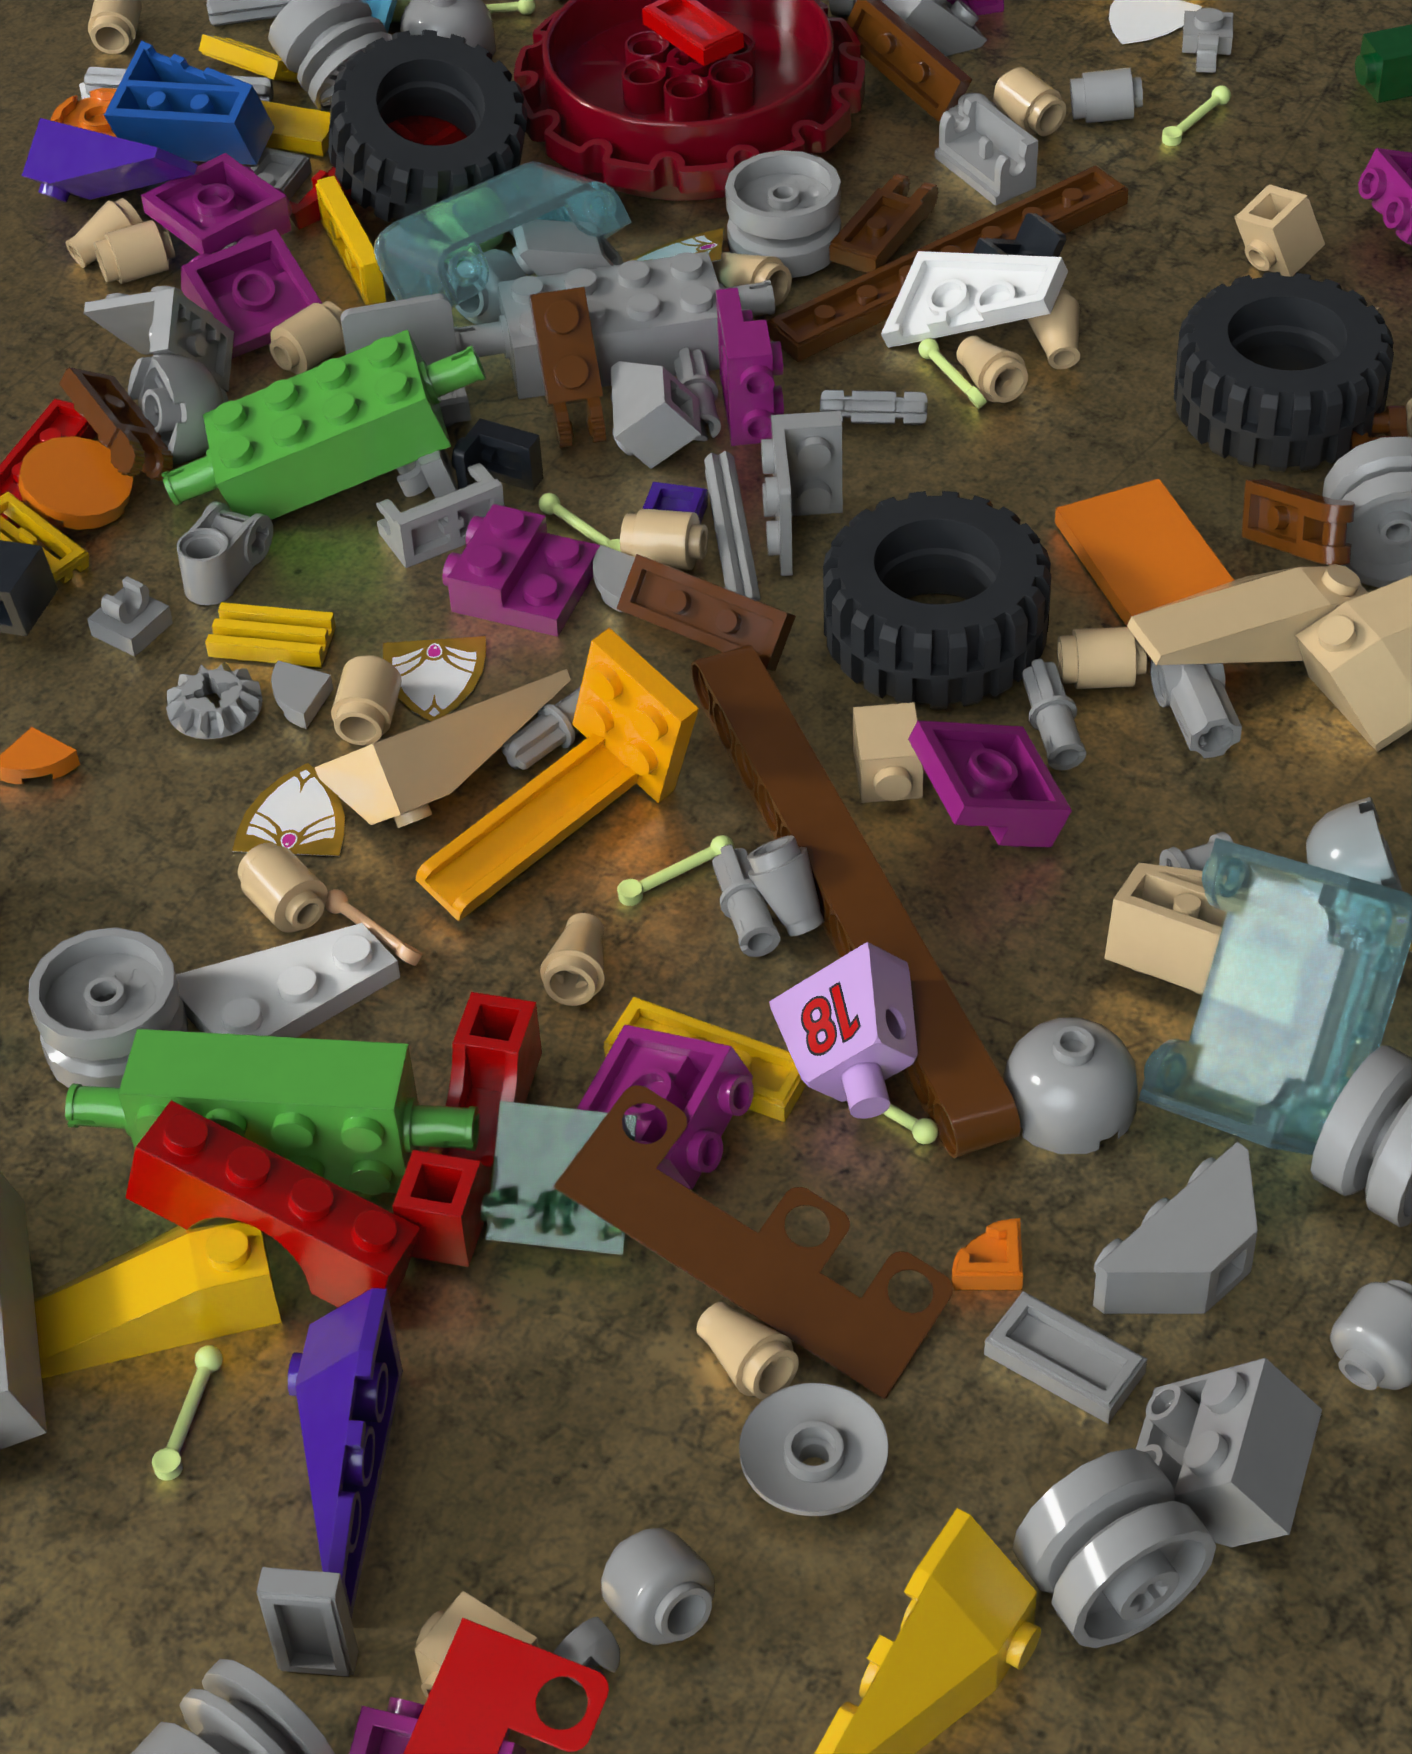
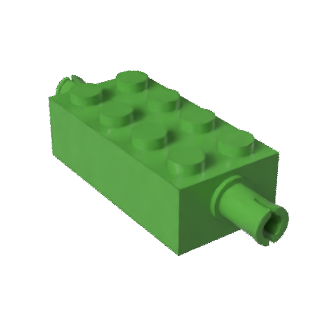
(326, 428)
(317, 1102)

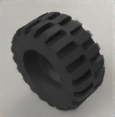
(430, 79)
(1282, 370)
(936, 649)

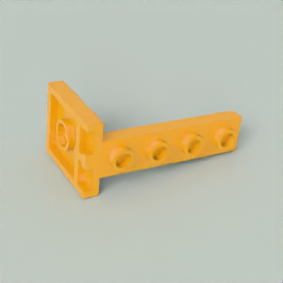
(634, 735)

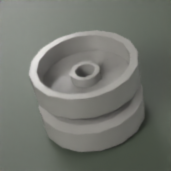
(784, 209)
(1380, 485)
(95, 996)
(1371, 1137)
(1113, 1547)

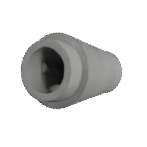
(787, 883)

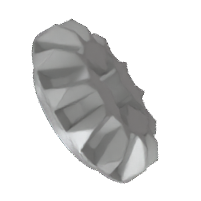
(197, 717)

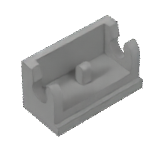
(988, 151)
(441, 522)

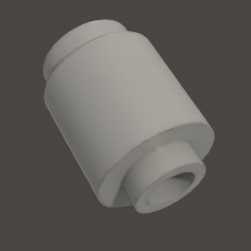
(1105, 95)

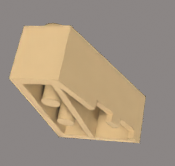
(1165, 926)

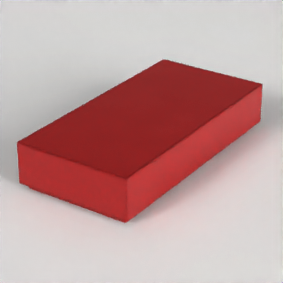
(693, 29)

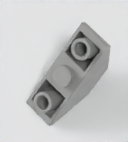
(1186, 1247)

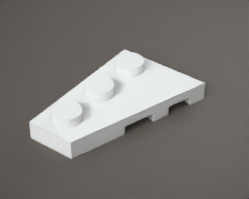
(971, 292)
(289, 985)

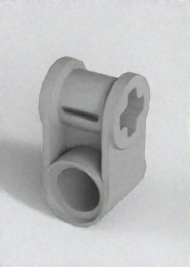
(221, 552)

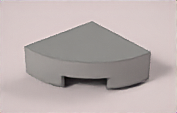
(611, 573)
(300, 691)

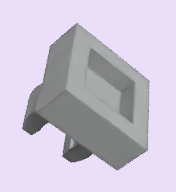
(429, 470)
(130, 618)

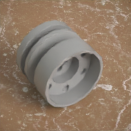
(320, 38)
(237, 1716)

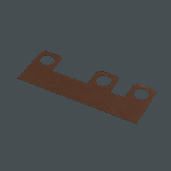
(754, 1270)

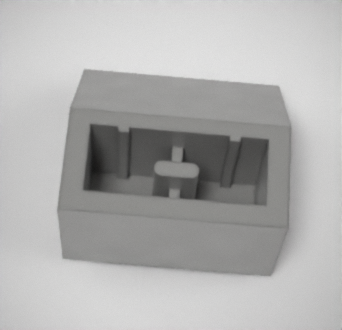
(1234, 1448)

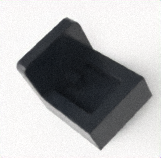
(1034, 238)
(504, 451)

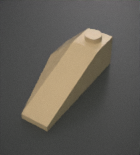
(1245, 618)
(1365, 661)
(435, 758)

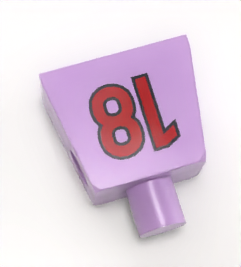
(851, 1027)

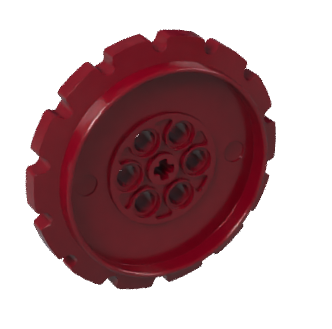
(662, 125)

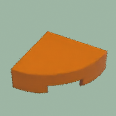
(36, 756)
(991, 1259)

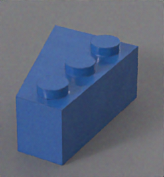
(188, 110)

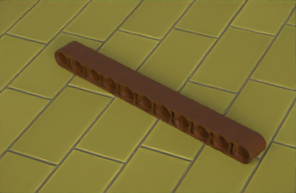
(858, 905)

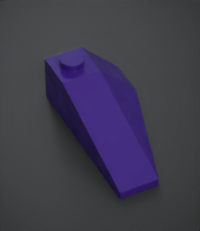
(346, 1411)

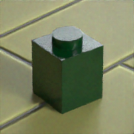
(1386, 63)

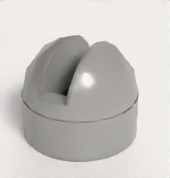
(591, 1646)

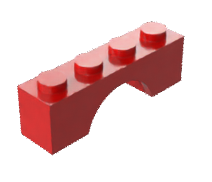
(202, 1170)
(445, 1187)

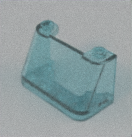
(440, 244)
(1287, 1000)

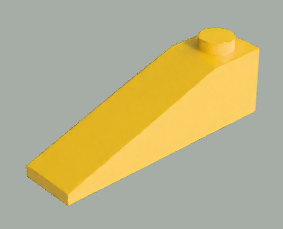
(159, 1297)
(954, 1646)

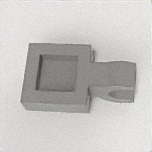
(1207, 34)

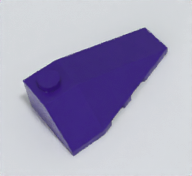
(96, 164)

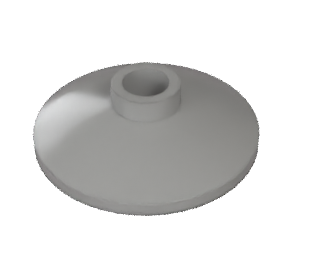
(810, 1423)

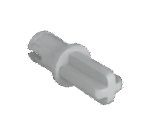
(693, 373)
(1053, 715)
(544, 734)
(744, 903)

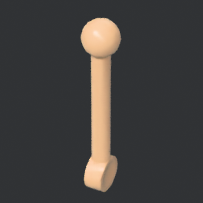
(338, 903)

